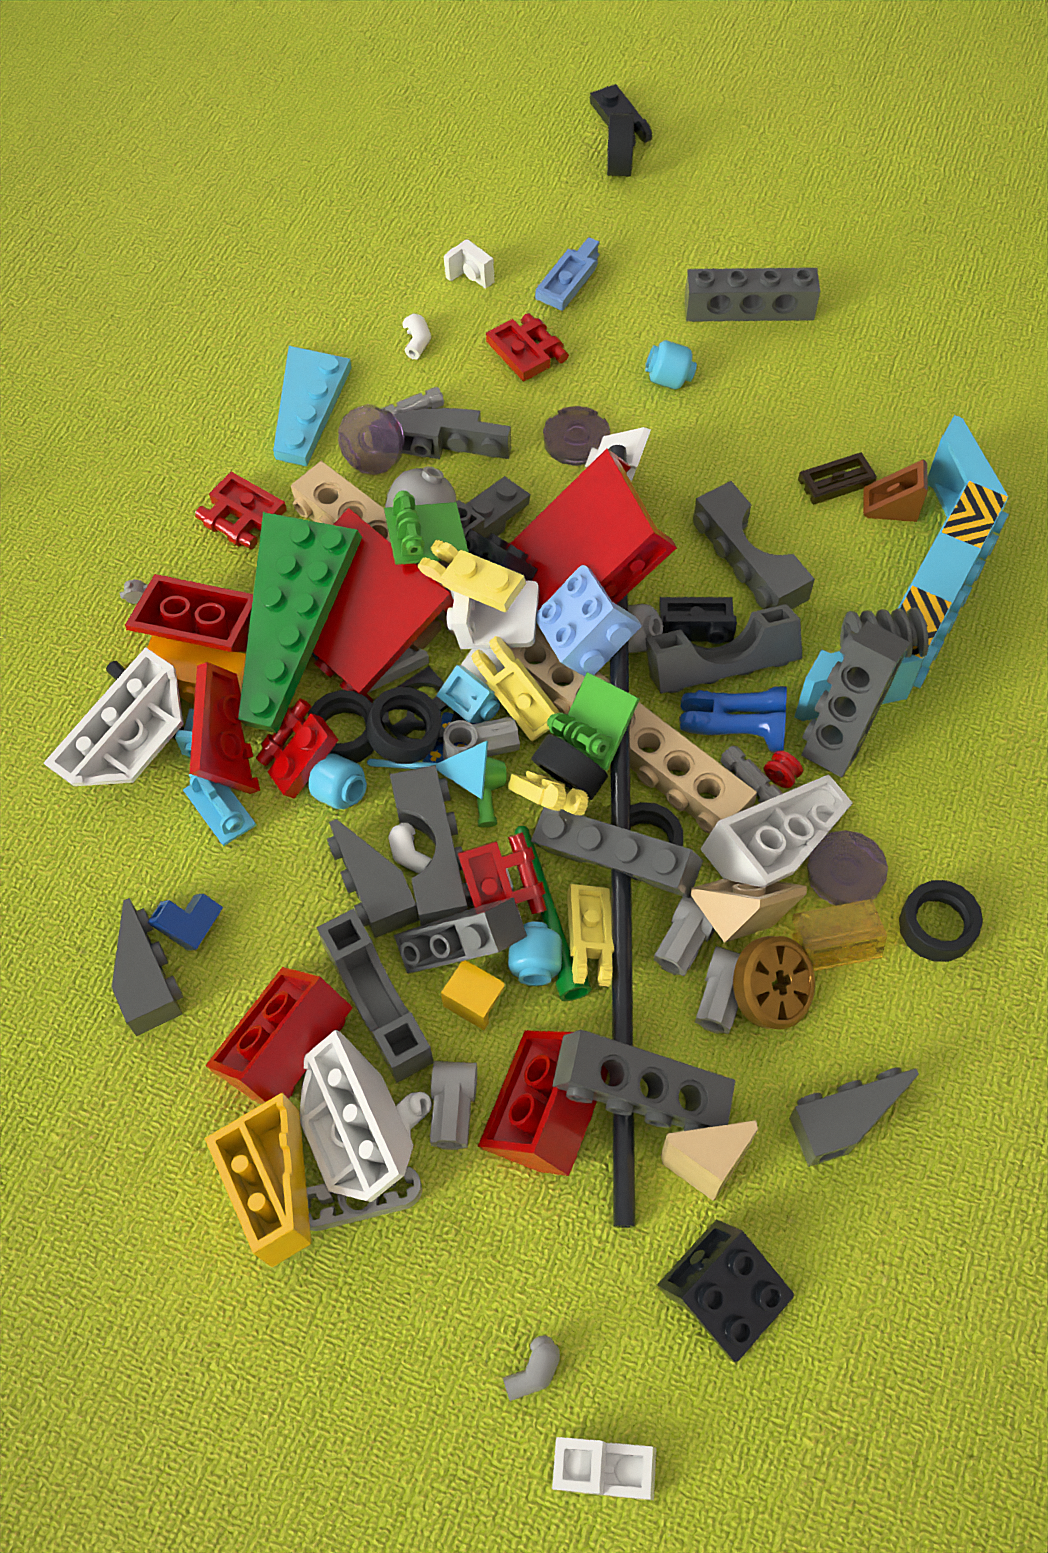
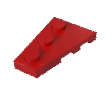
(217, 733)

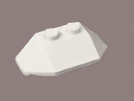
(123, 727)
(351, 1121)

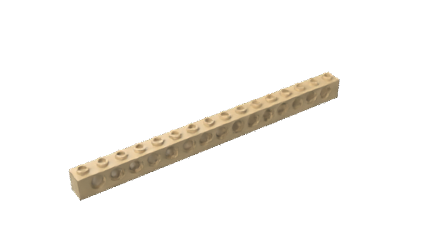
(327, 495)

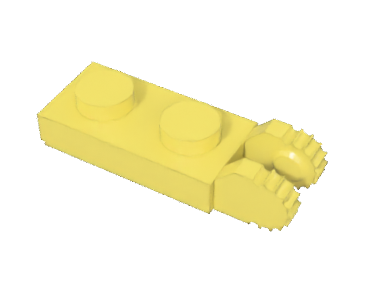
(473, 576)
(516, 689)
(549, 792)
(590, 931)

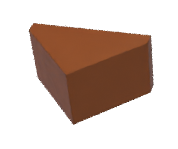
(898, 494)

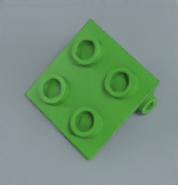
(417, 527)
(595, 719)

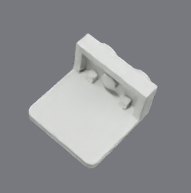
(479, 623)

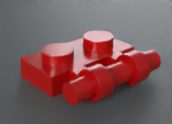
(520, 352)
(245, 501)
(309, 746)
(488, 879)

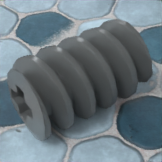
(907, 625)

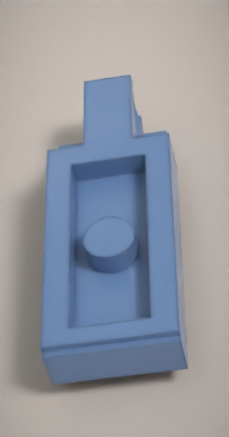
(568, 275)

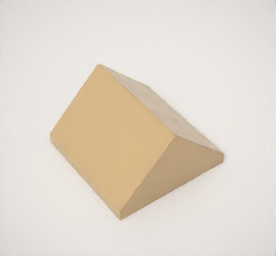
(745, 909)
(708, 1154)

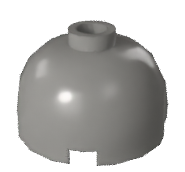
(425, 485)

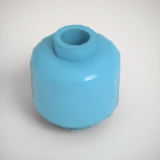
(670, 364)
(337, 782)
(536, 956)

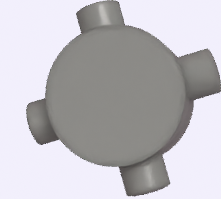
(133, 591)

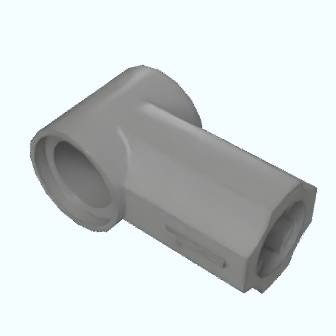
(500, 734)
(684, 938)
(719, 1002)
(452, 1091)

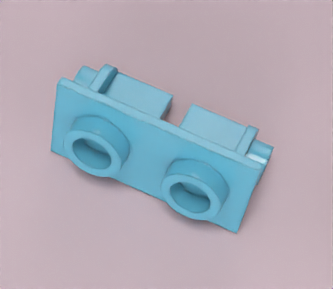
(219, 809)

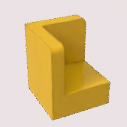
(472, 993)

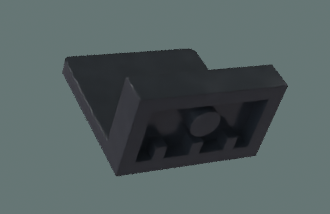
(727, 1288)

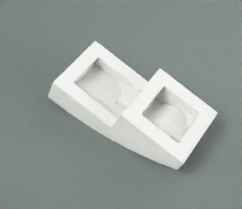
(604, 1468)

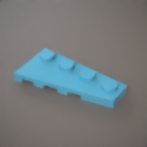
(307, 399)

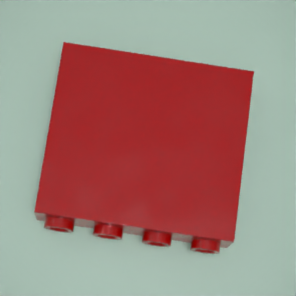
(595, 525)
(375, 612)

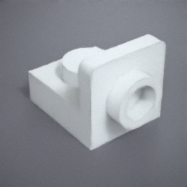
(470, 260)

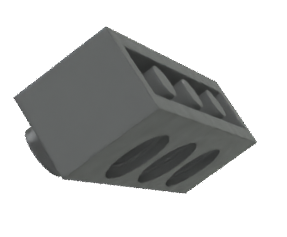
(751, 294)
(854, 697)
(579, 1073)

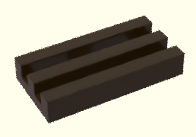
(840, 482)

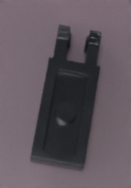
(613, 101)

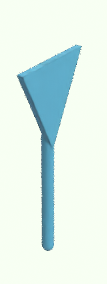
(464, 768)

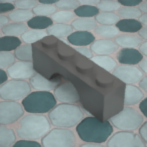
(771, 577)
(767, 641)
(420, 803)
(619, 849)
(374, 996)

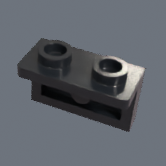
(495, 551)
(699, 618)

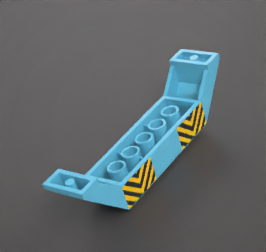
(974, 511)

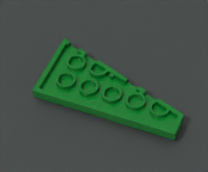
(293, 594)

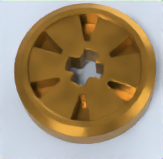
(753, 977)

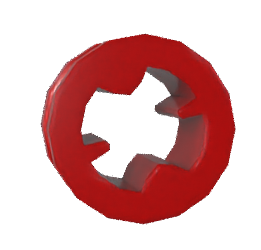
(783, 769)

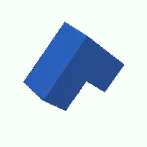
(188, 925)

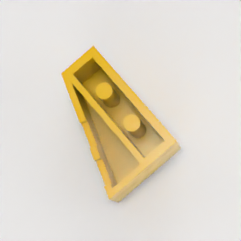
(266, 1178)

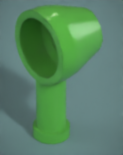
(494, 778)

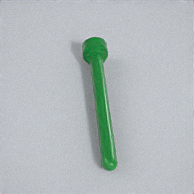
(566, 987)

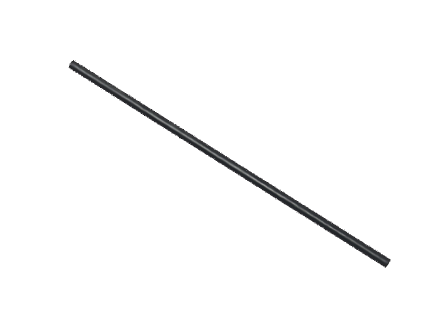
(622, 939)

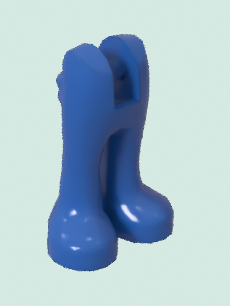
(708, 714)

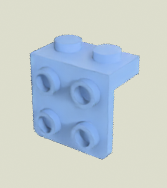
(585, 623)

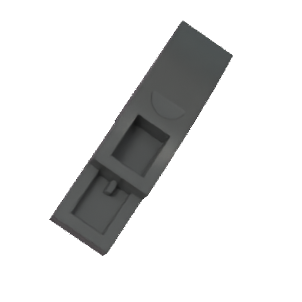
(452, 429)
(493, 507)

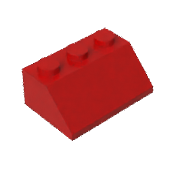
(193, 614)
(275, 1034)
(533, 1119)

